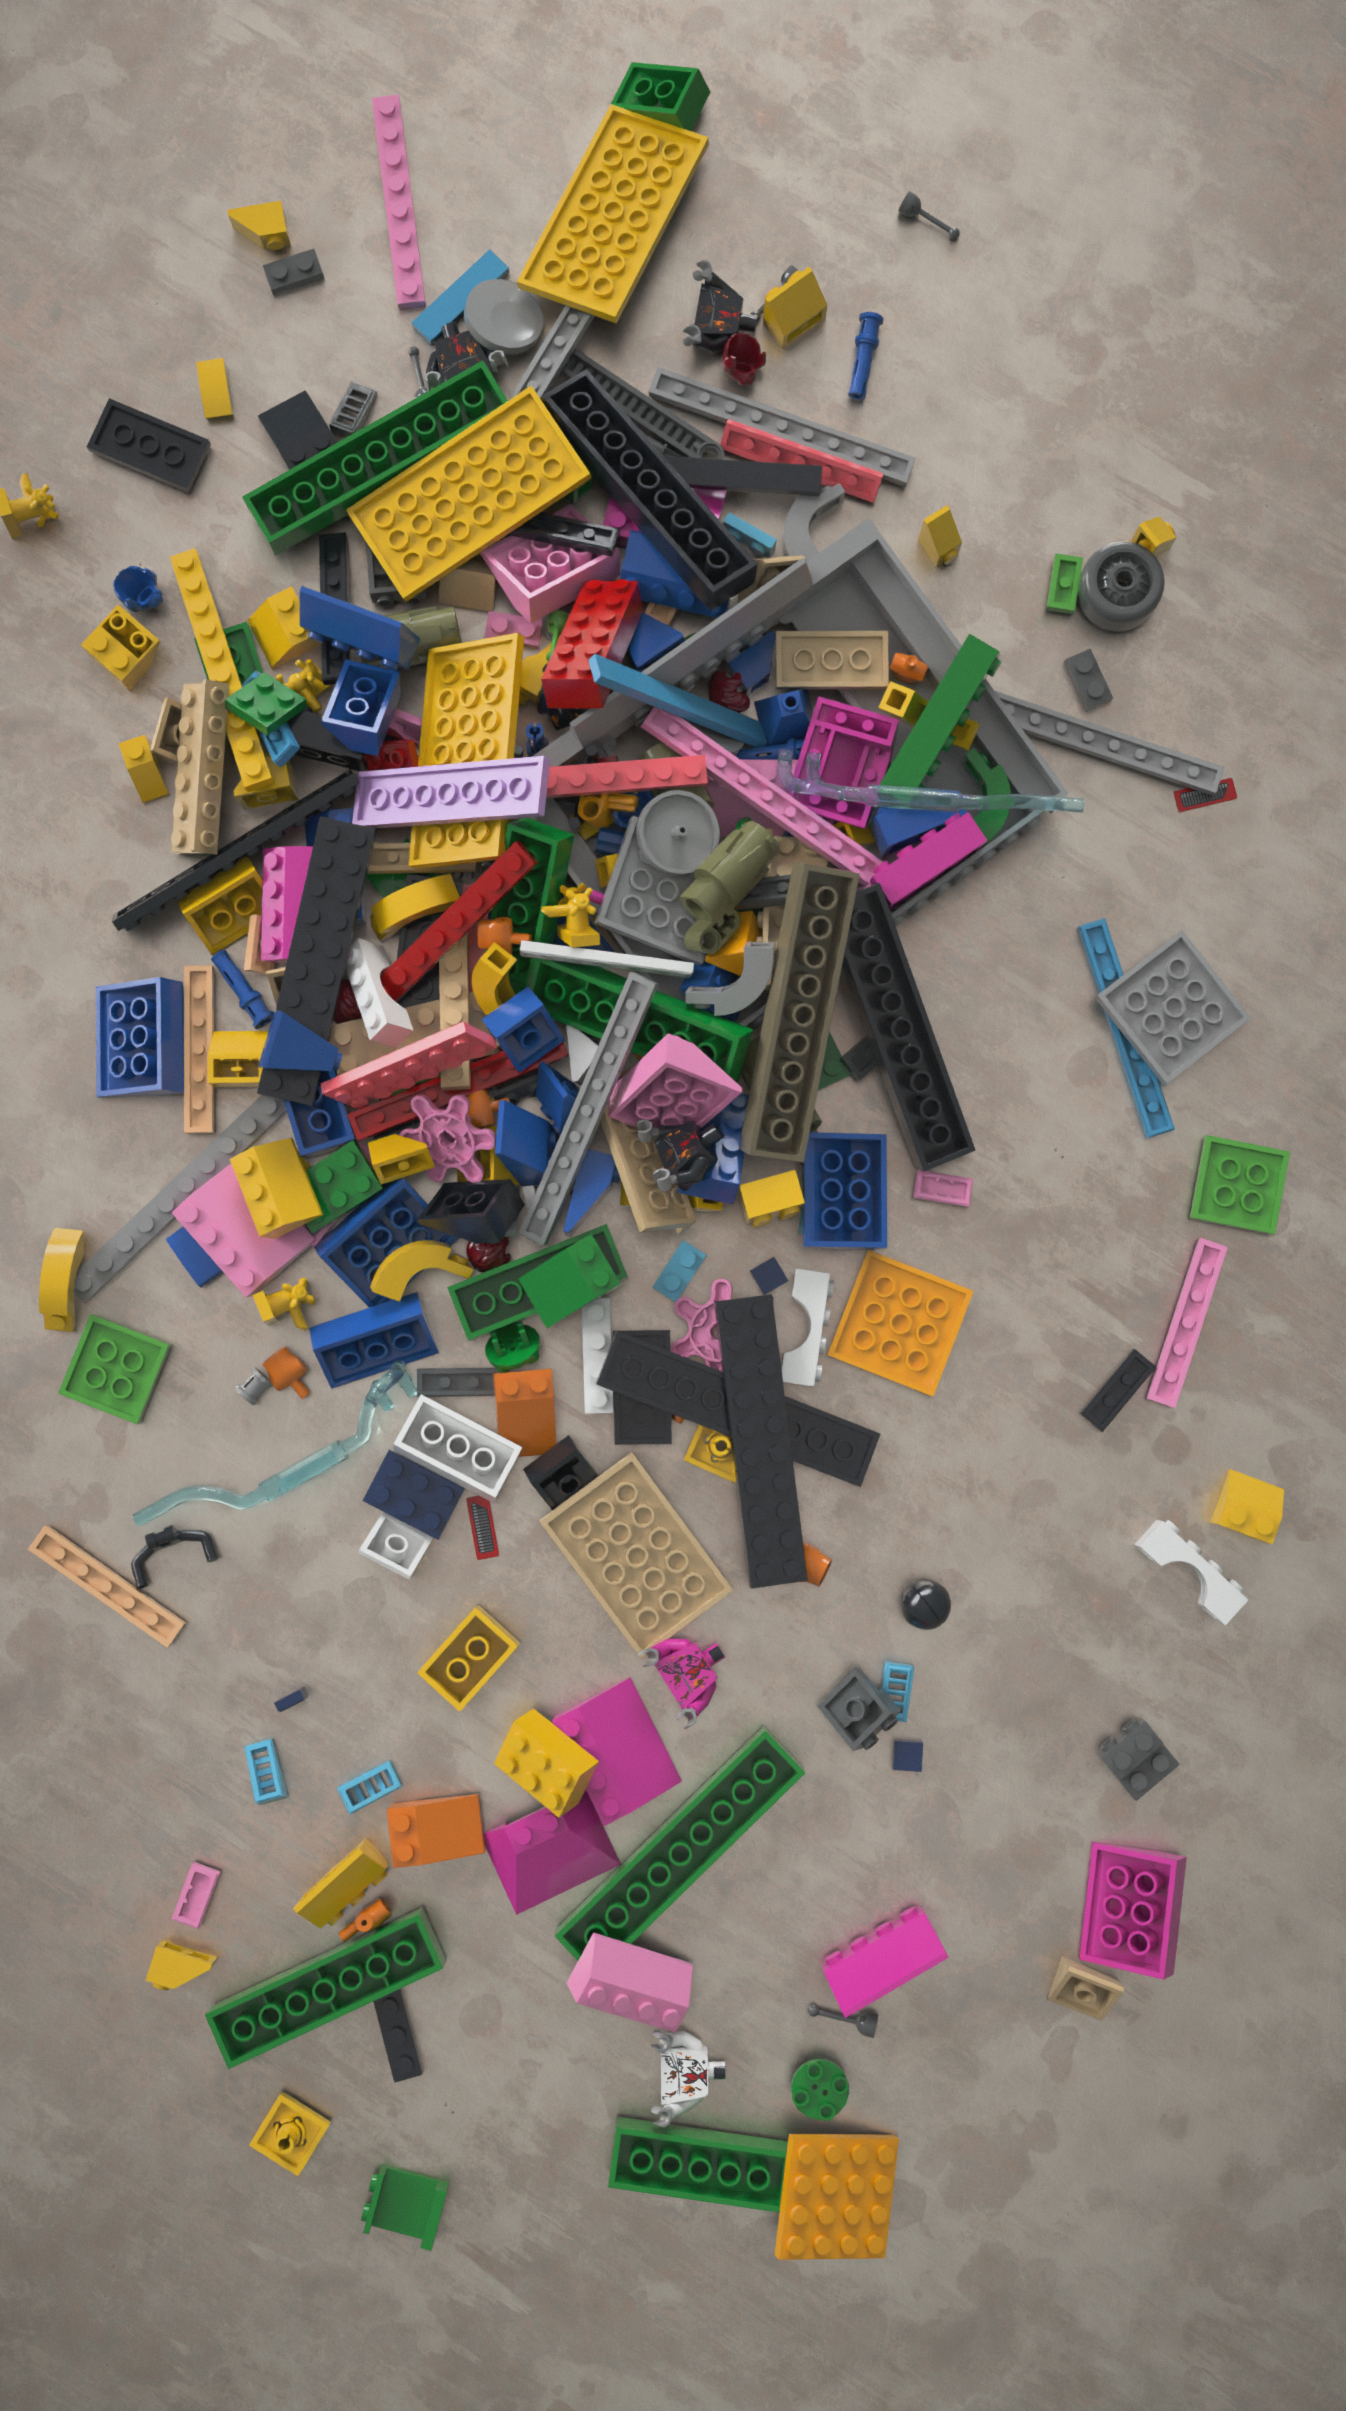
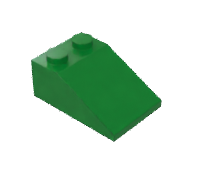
(663, 93)
(569, 1281)

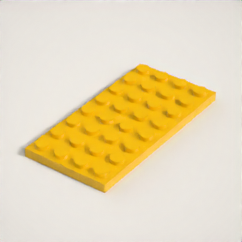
(613, 213)
(468, 493)
(465, 719)

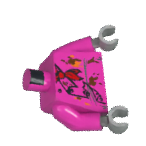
(686, 1673)

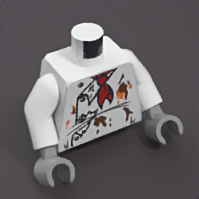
(683, 2073)

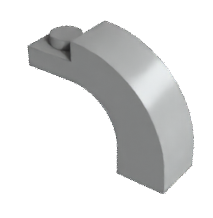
(802, 515)
(757, 970)

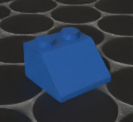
(523, 1029)
(555, 1094)

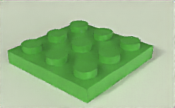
(1239, 1185)
(114, 1369)

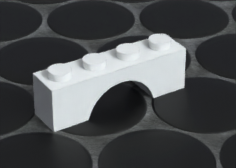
(382, 1016)
(810, 1291)
(596, 1343)
(1217, 1595)

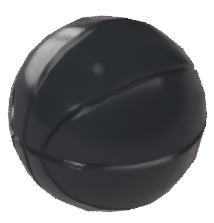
(925, 1604)

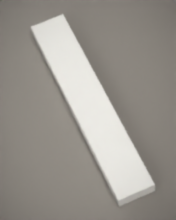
(606, 959)

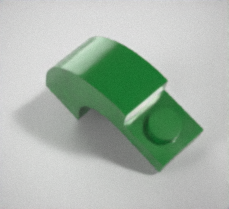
(991, 783)

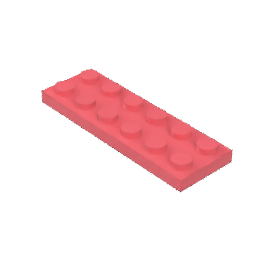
(409, 1065)

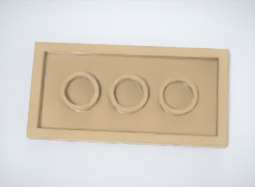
(831, 660)

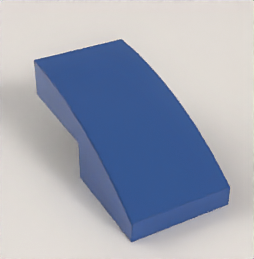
(193, 1257)

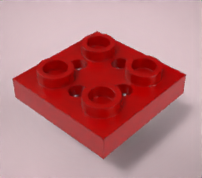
(401, 755)

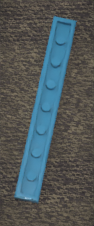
(676, 701)
(1141, 1080)

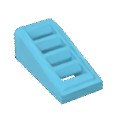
(908, 1670)
(275, 1769)
(346, 1799)

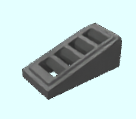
(336, 424)

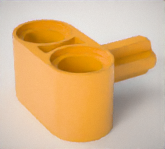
(606, 804)

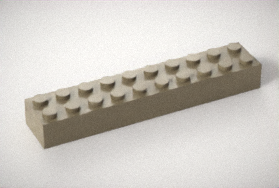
(798, 1011)

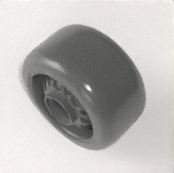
(1117, 606)

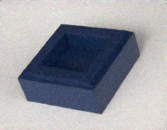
(769, 1275)
(291, 1699)
(907, 1755)

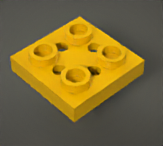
(720, 1445)
(283, 2143)

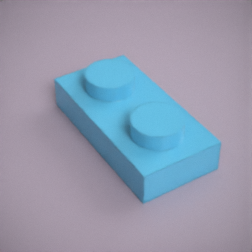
(757, 540)
(679, 1271)

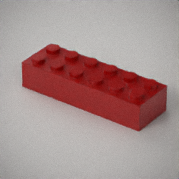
(599, 625)

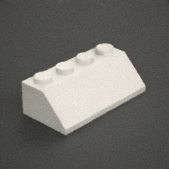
(457, 1448)

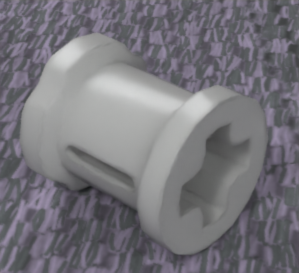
(253, 1386)

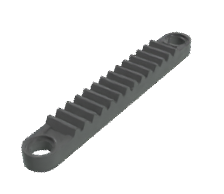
(644, 411)

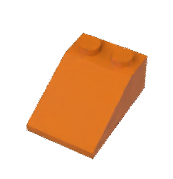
(526, 1409)
(435, 1830)

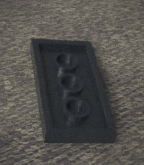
(148, 445)
(635, 1420)

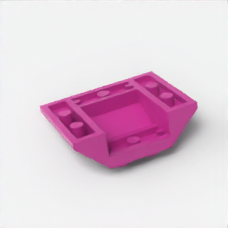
(854, 753)
(549, 1854)

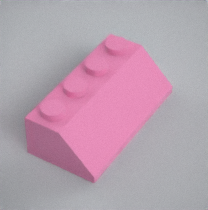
(632, 1982)

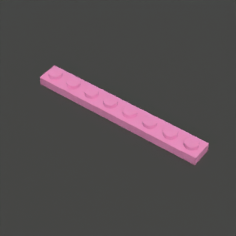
(398, 201)

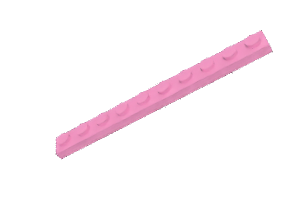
(763, 794)

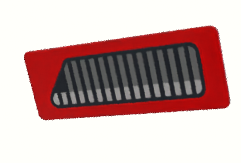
(1191, 799)
(482, 1527)

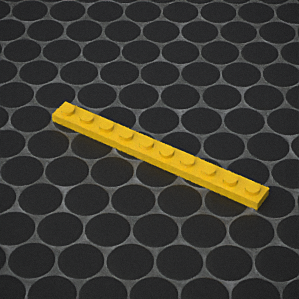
(220, 665)

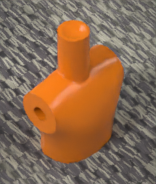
(908, 668)
(501, 932)
(483, 1109)
(286, 1370)
(816, 1564)
(374, 1915)

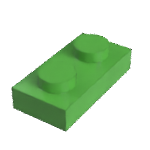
(1064, 583)

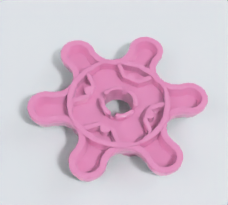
(456, 1123)
(701, 1322)

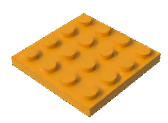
(900, 1323)
(836, 2196)

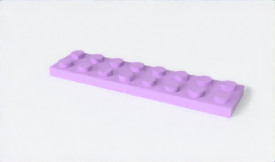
(452, 793)

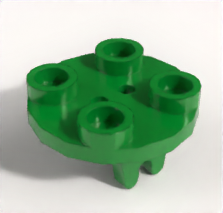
(513, 1347)
(811, 2100)

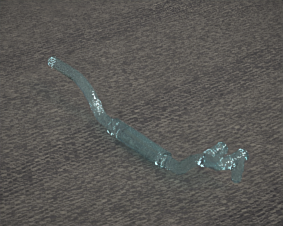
(913, 797)
(300, 1471)

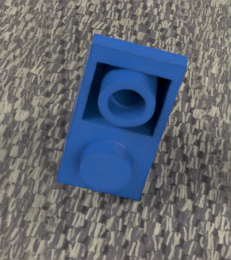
(754, 664)

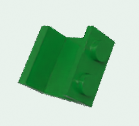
(405, 2204)

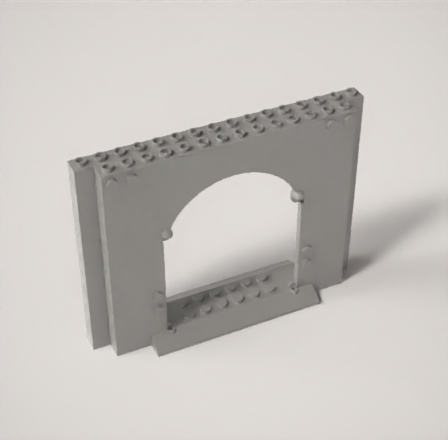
(843, 588)

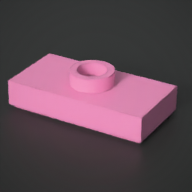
(943, 1188)
(196, 1895)

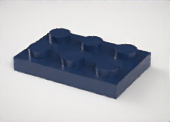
(413, 1494)

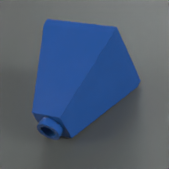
(651, 642)
(785, 716)
(296, 1047)

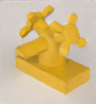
(33, 505)
(307, 684)
(575, 908)
(285, 1300)

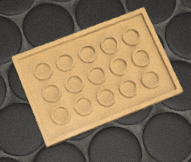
(636, 1554)

